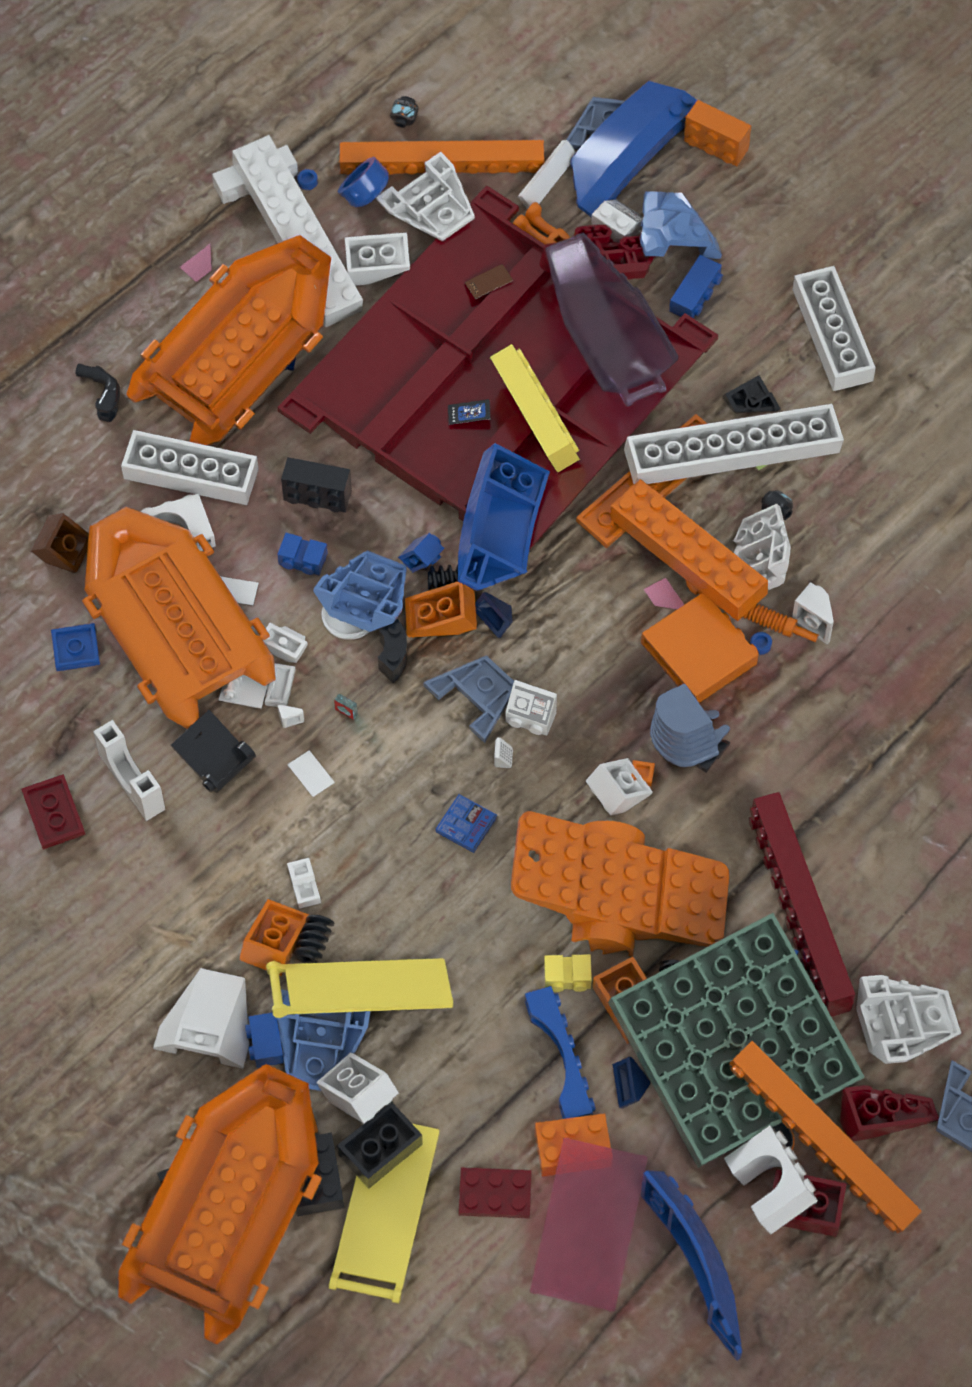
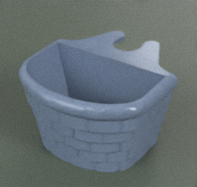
(684, 730)

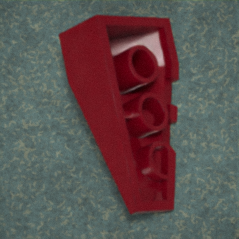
(876, 1113)

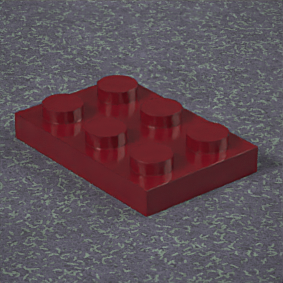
(53, 811)
(495, 1192)

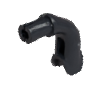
(108, 403)

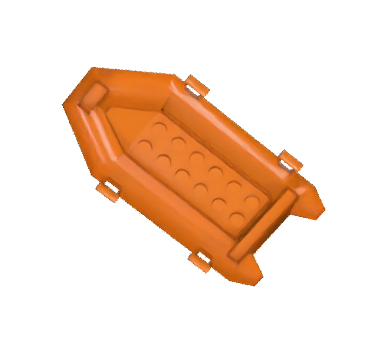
(238, 338)
(171, 612)
(226, 1201)

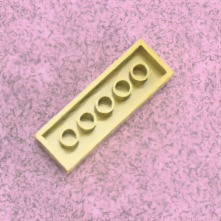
(536, 407)

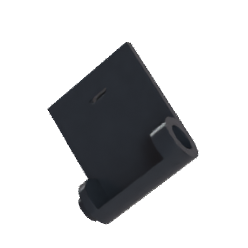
(214, 752)

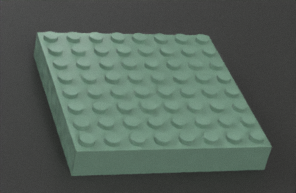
(707, 1010)

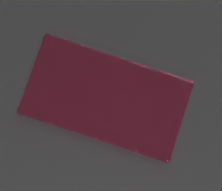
(588, 1224)

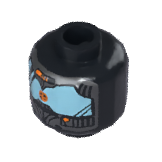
(404, 111)
(778, 497)

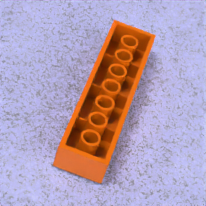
(689, 550)

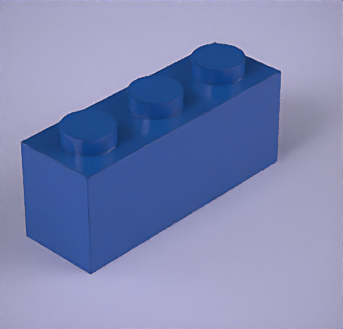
(696, 287)

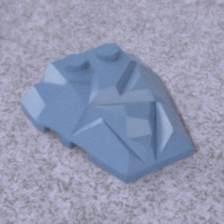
(674, 222)

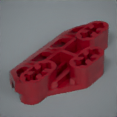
(626, 255)

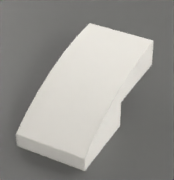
(304, 883)

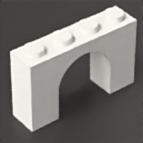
(187, 513)
(140, 788)
(792, 1193)

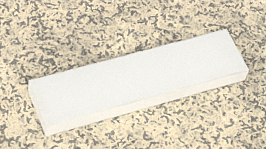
(547, 174)

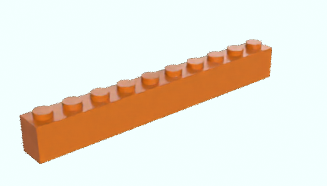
(466, 156)
(825, 1138)

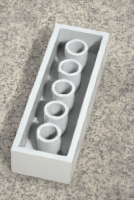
(833, 328)
(190, 467)

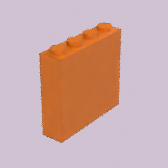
(700, 647)

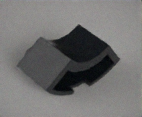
(394, 655)

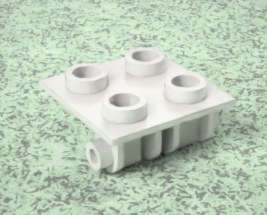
(244, 692)

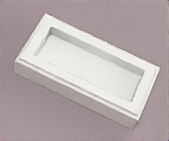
(279, 690)

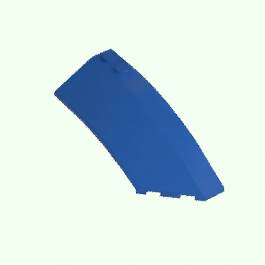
(627, 142)
(499, 518)
(693, 1238)

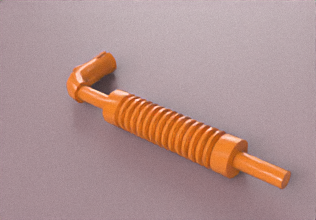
(771, 619)

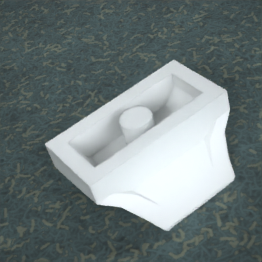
(285, 643)

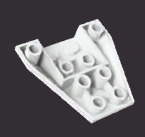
(209, 1019)

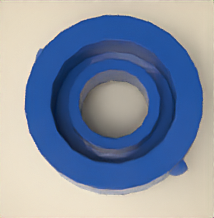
(364, 183)

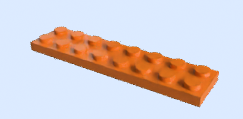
(597, 517)

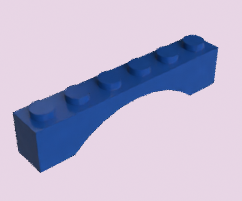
(545, 1014)

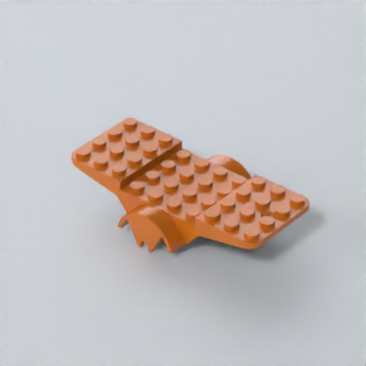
(617, 885)

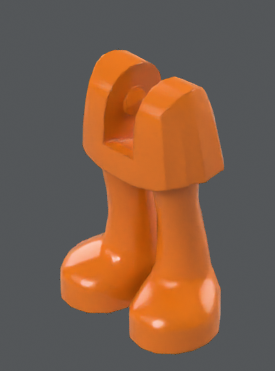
(534, 218)

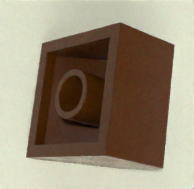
(61, 543)

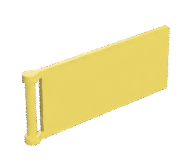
(361, 986)
(384, 1224)

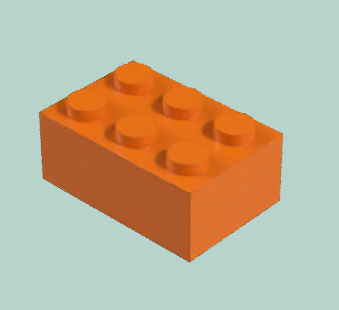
(717, 133)
(616, 981)
(550, 1136)

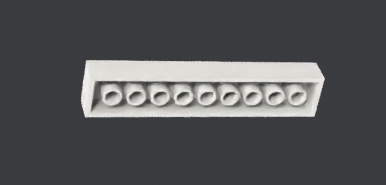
(290, 215)
(733, 444)

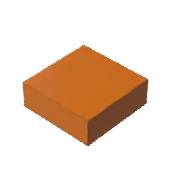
(645, 769)

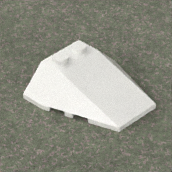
(432, 201)
(903, 1018)

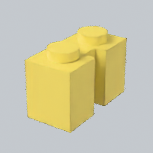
(568, 972)

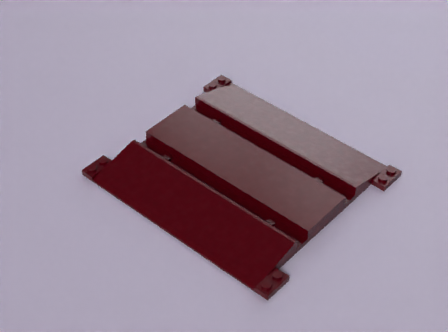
(433, 348)

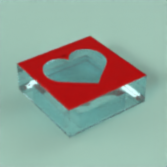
(346, 706)

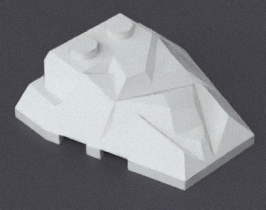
(765, 544)

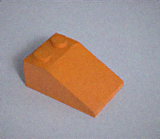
(441, 611)
(273, 935)

